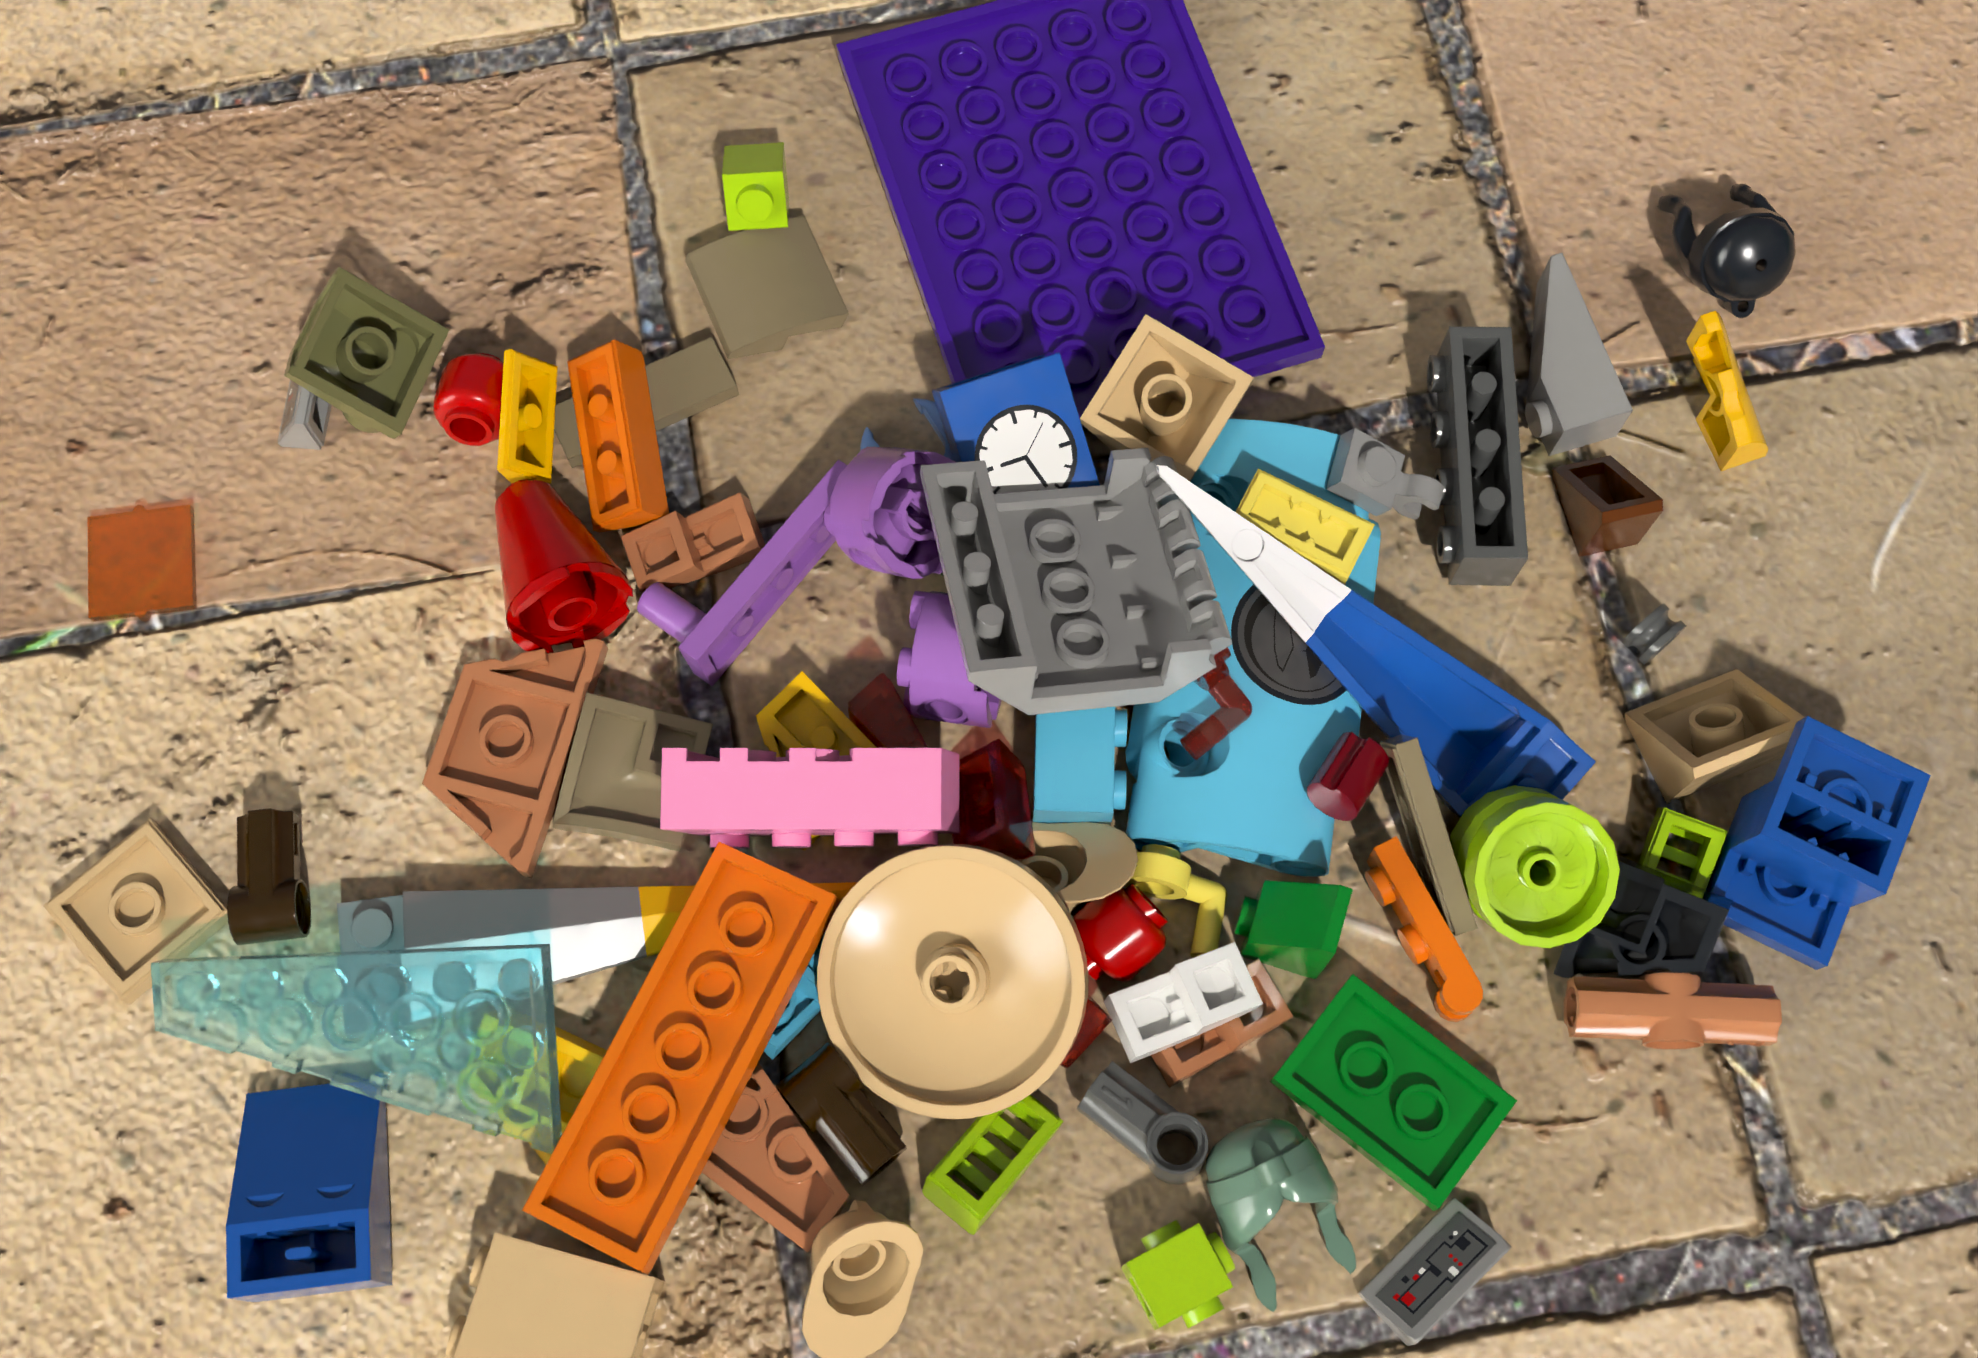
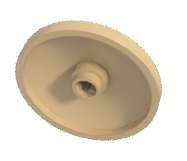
(952, 981)

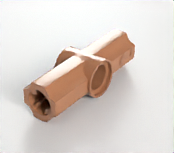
(1672, 1011)

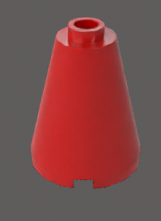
(554, 571)

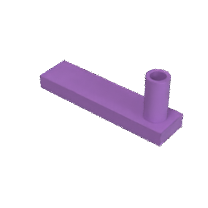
(717, 638)

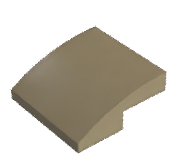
(766, 287)

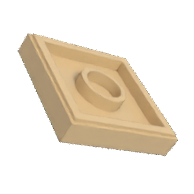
(138, 909)

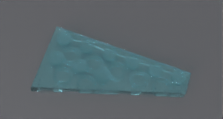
(407, 1026)

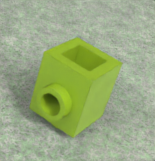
(1180, 1274)

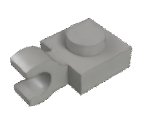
(1372, 478)

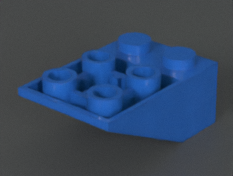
(309, 1196)

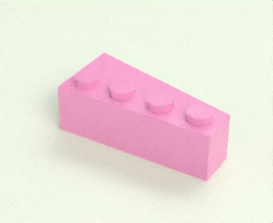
(811, 794)

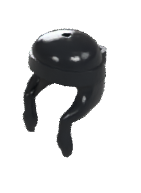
(1738, 253)

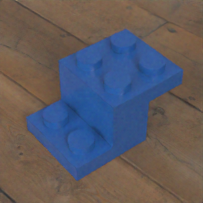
(1816, 841)

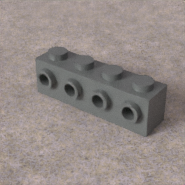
(1479, 456)

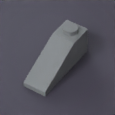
(1571, 380)

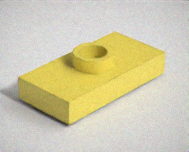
(1306, 524)

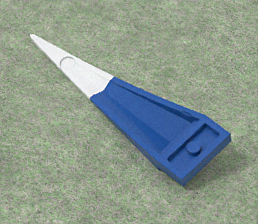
(1465, 724)

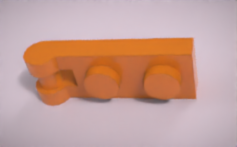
(1424, 930)

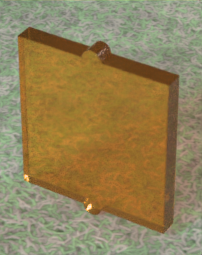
(141, 563)

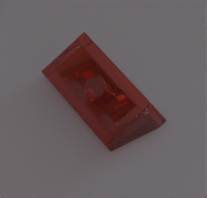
(995, 802)

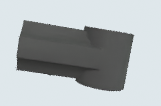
(1140, 1120)

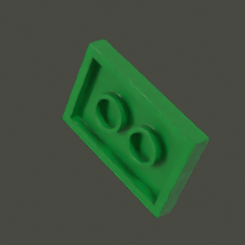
(1393, 1092)

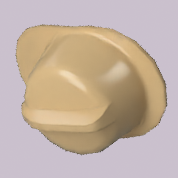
(1082, 860)
(859, 1282)

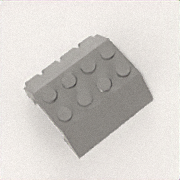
(1075, 588)

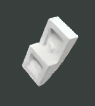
(1183, 1002)

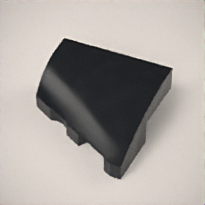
(1649, 926)

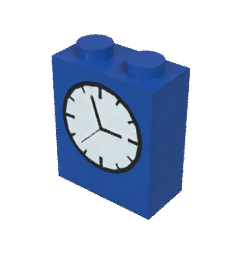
(1020, 425)

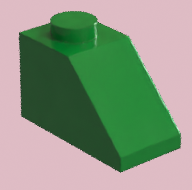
(1293, 925)

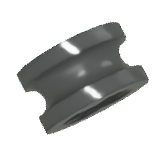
(1654, 633)

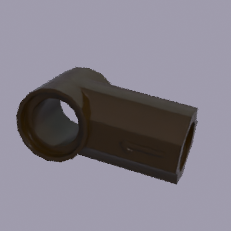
(270, 894)
(832, 1102)

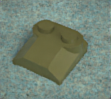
(365, 354)

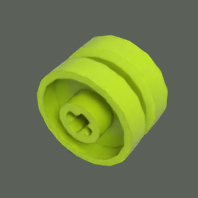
(1535, 866)

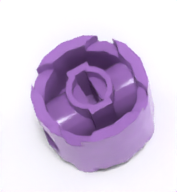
(883, 512)
(936, 670)

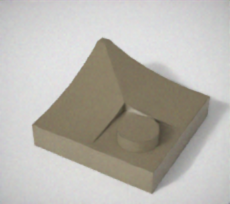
(616, 770)

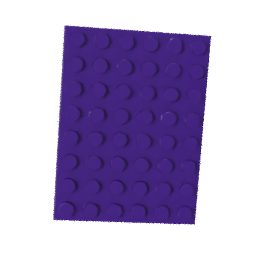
(1067, 182)

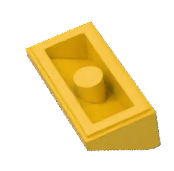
(527, 418)

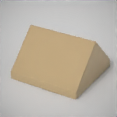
(1165, 397)
(1710, 733)

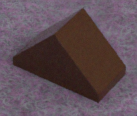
(1605, 504)

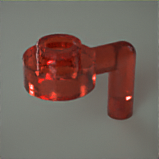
(1233, 709)

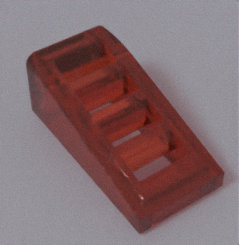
(883, 716)

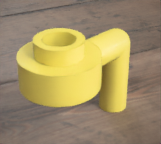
(1167, 877)

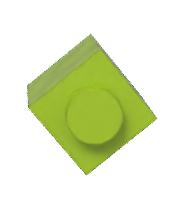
(755, 186)

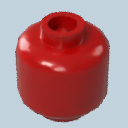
(470, 398)
(1121, 933)

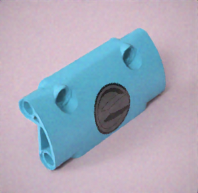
(1252, 786)

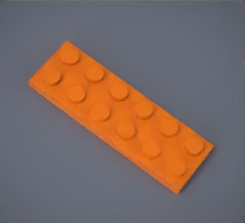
(682, 1058)

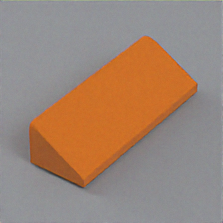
(617, 437)

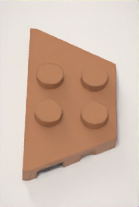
(511, 744)

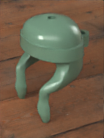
(1252, 1176)

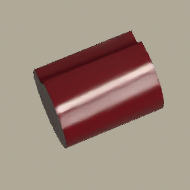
(1347, 776)

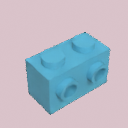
(1076, 766)

